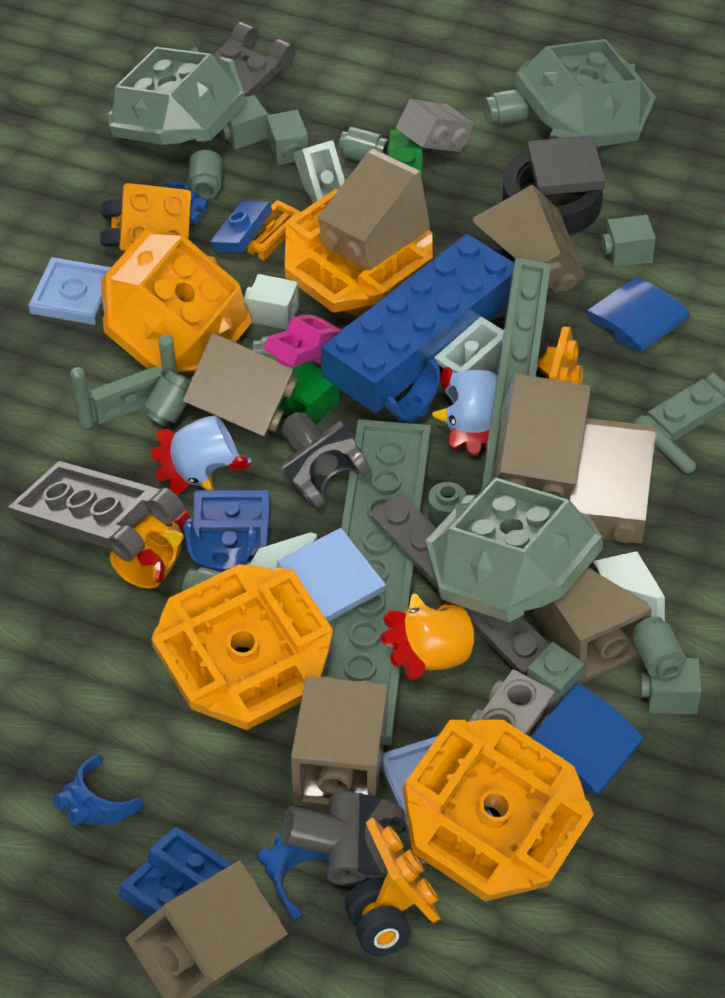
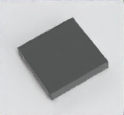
(566, 165)

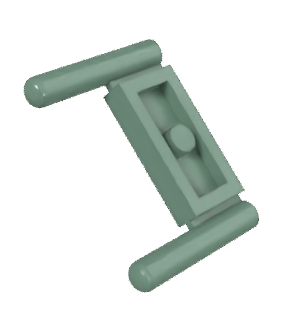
(121, 395)
(683, 414)

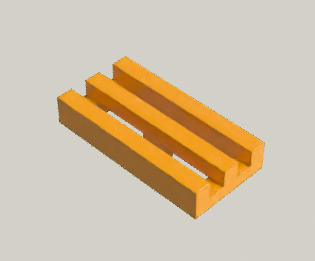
(275, 230)

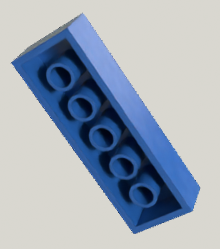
(416, 321)

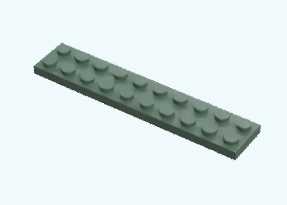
(398, 464)

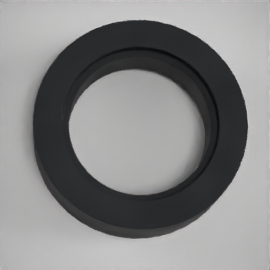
(575, 215)

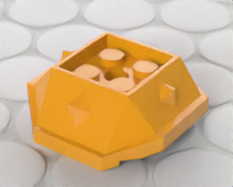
(335, 279)
(143, 301)
(251, 610)
(501, 769)

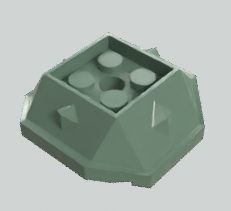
(586, 91)
(176, 97)
(511, 550)

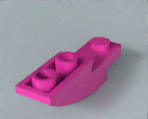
(301, 341)

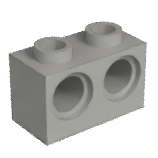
(435, 125)
(518, 688)

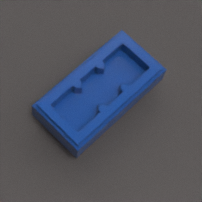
(241, 226)

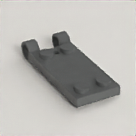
(253, 68)
(94, 507)

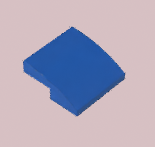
(638, 314)
(226, 515)
(589, 737)
(172, 868)

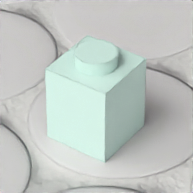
(272, 301)

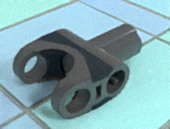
(319, 455)
(344, 835)

